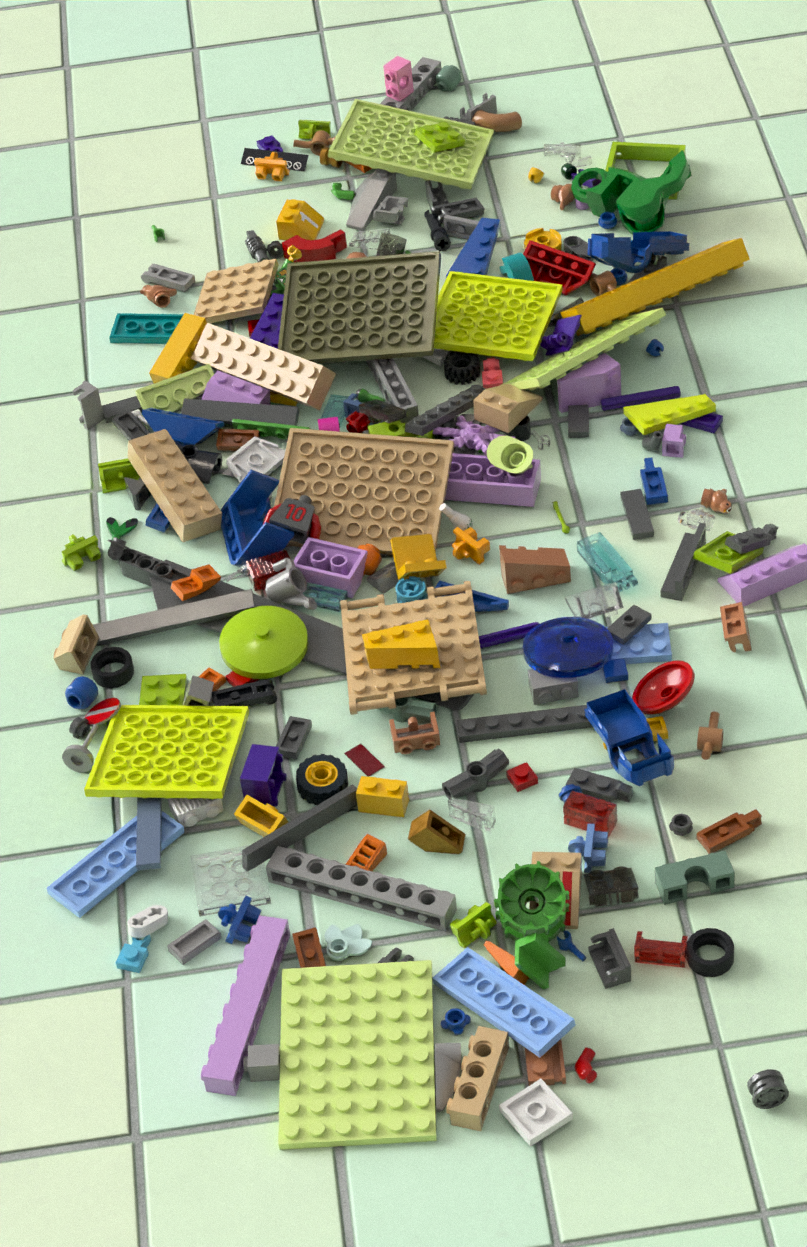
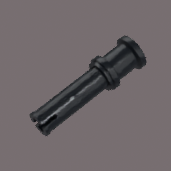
(438, 233)

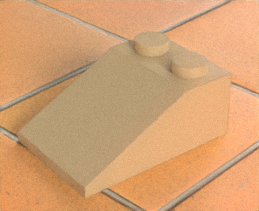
(504, 406)

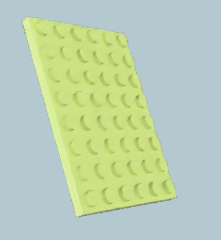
(386, 140)
(357, 1055)

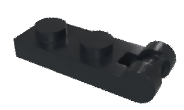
(246, 694)

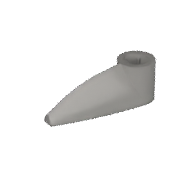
(446, 1071)

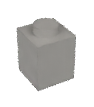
(198, 692)
(263, 1062)

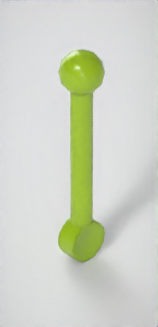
(565, 529)

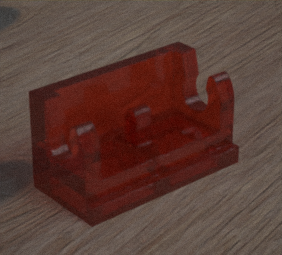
(660, 952)

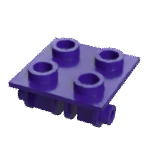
(562, 337)

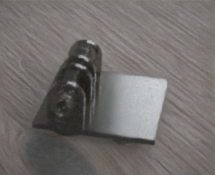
(613, 881)

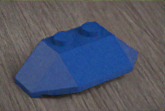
(182, 427)

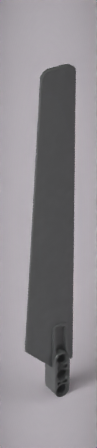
(324, 638)

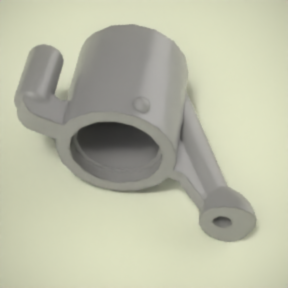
(288, 586)

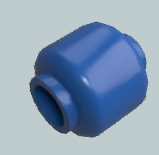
(81, 693)

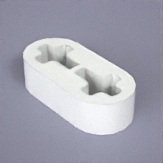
(147, 921)

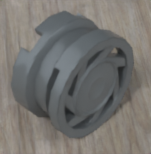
(767, 1089)

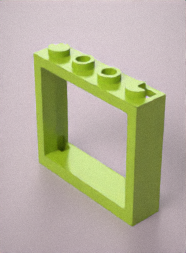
(645, 152)

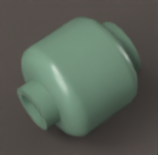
(448, 78)

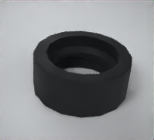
(108, 656)
(710, 968)

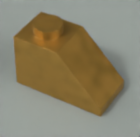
(436, 834)

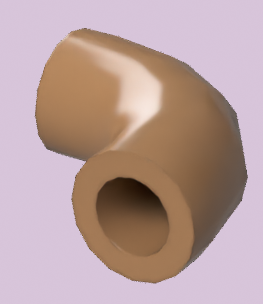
(498, 122)

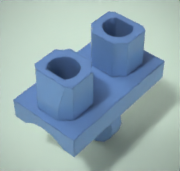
(587, 848)

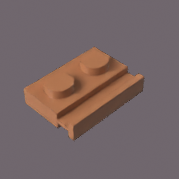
(548, 1067)

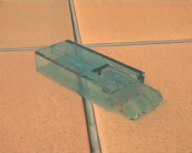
(605, 561)

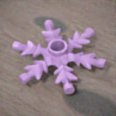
(469, 434)

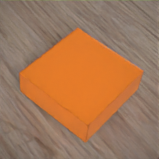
(212, 675)

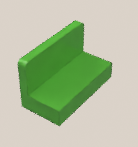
(537, 959)

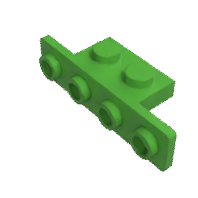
(265, 429)

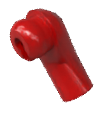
(583, 1067)

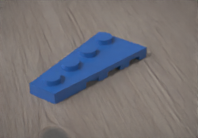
(478, 249)

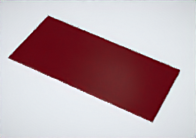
(364, 760)

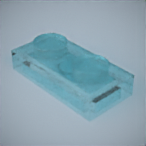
(326, 597)

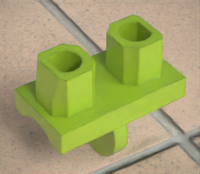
(309, 127)
(78, 549)
(474, 925)

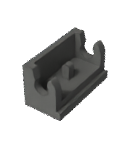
(435, 196)
(610, 959)

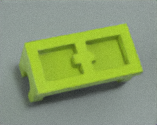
(113, 474)

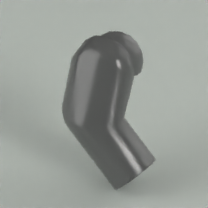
(654, 442)

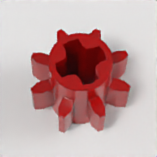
(357, 422)

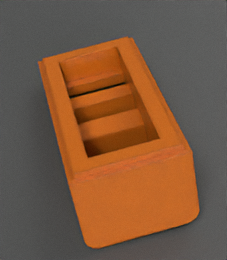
(373, 848)
(506, 961)

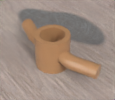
(320, 140)
(602, 283)
(710, 737)

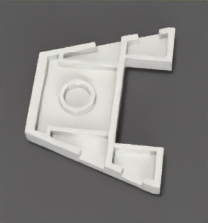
(255, 455)

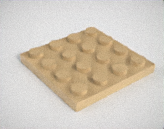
(236, 291)

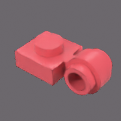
(492, 374)

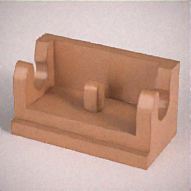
(735, 626)

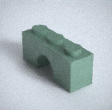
(710, 869)

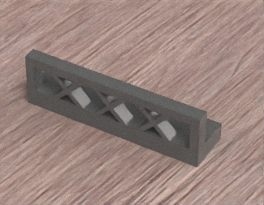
(683, 565)

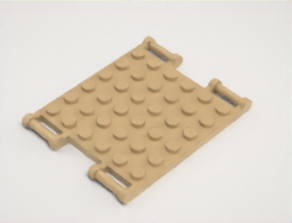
(456, 640)

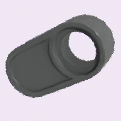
(580, 248)

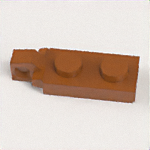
(728, 830)

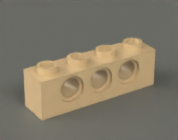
(472, 1112)

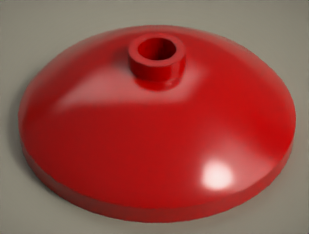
(664, 687)

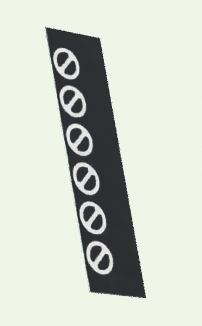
(294, 161)

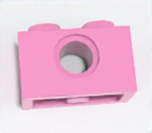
(398, 78)

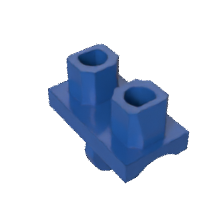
(231, 916)

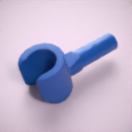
(567, 944)

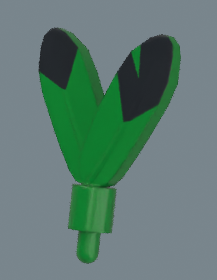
(125, 528)

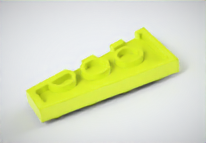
(656, 415)

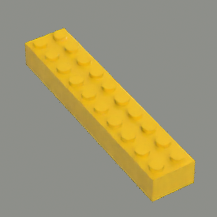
(658, 285)

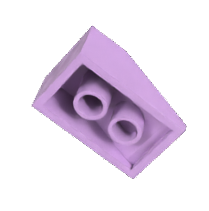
(590, 383)

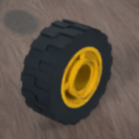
(321, 778)

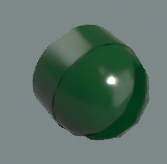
(567, 169)

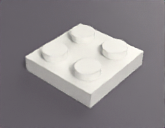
(535, 1112)

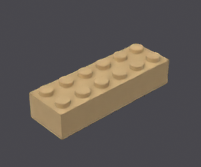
(174, 485)

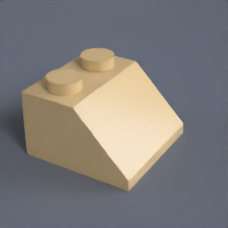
(76, 645)

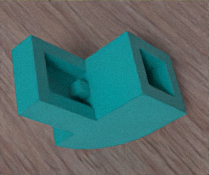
(516, 267)

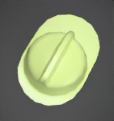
(510, 454)

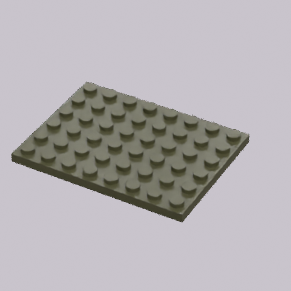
(361, 308)

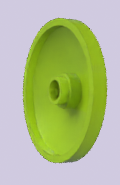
(263, 642)

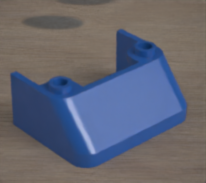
(243, 520)

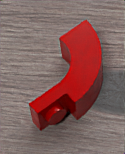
(317, 249)

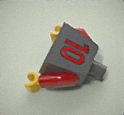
(296, 517)

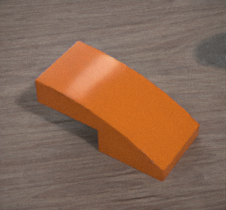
(198, 582)

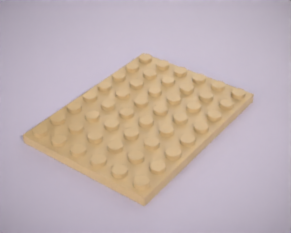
(367, 484)

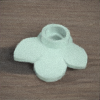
(347, 941)

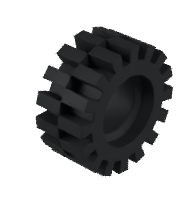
(469, 371)

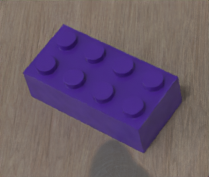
(268, 326)

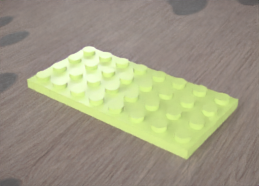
(585, 350)

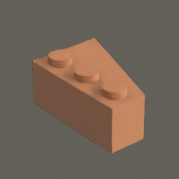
(533, 568)

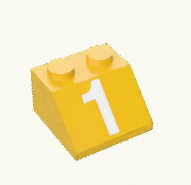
(298, 219)

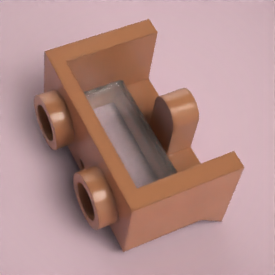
(415, 735)

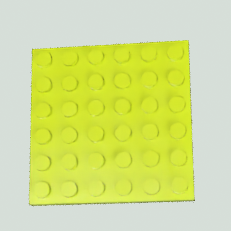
(494, 315)
(168, 752)

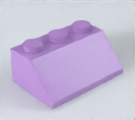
(232, 389)
(331, 565)

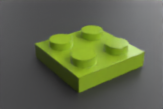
(439, 136)
(163, 689)

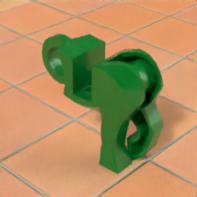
(638, 198)

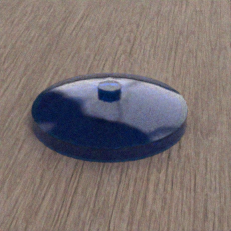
(568, 647)

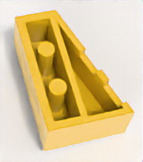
(401, 645)

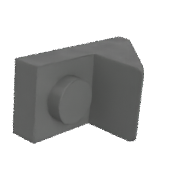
(137, 492)

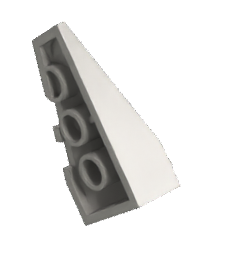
(368, 198)

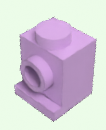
(673, 441)

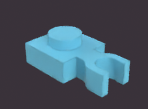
(134, 956)

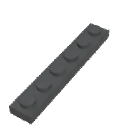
(444, 412)
(522, 723)

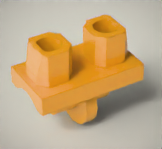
(271, 165)
(467, 546)

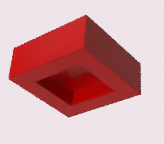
(522, 777)

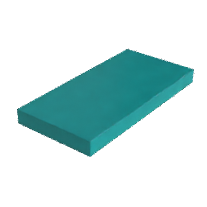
(144, 328)

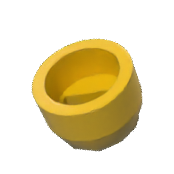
(535, 174)

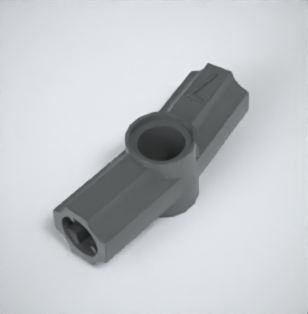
(476, 775)

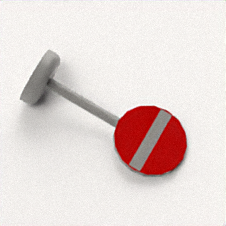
(79, 757)

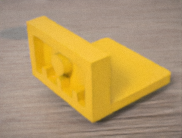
(416, 557)

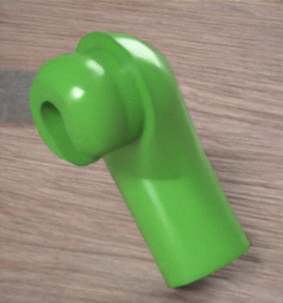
(342, 194)

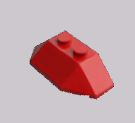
(557, 267)

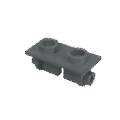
(116, 548)

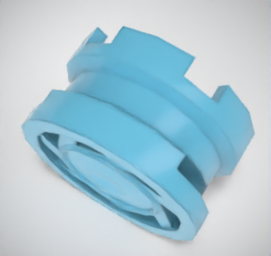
(410, 590)

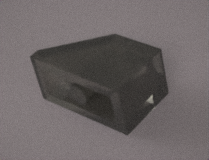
(391, 245)

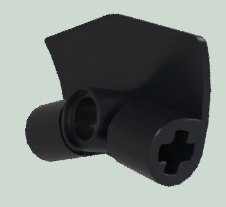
(201, 461)

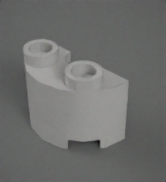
(391, 210)

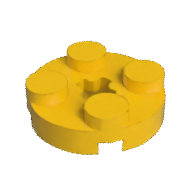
(547, 238)

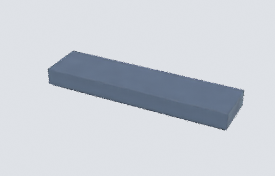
(149, 833)

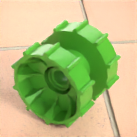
(529, 884)

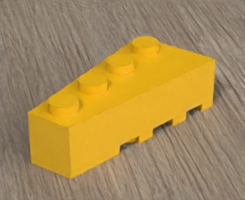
(179, 349)

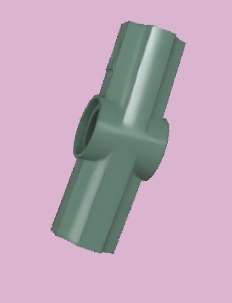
(410, 707)

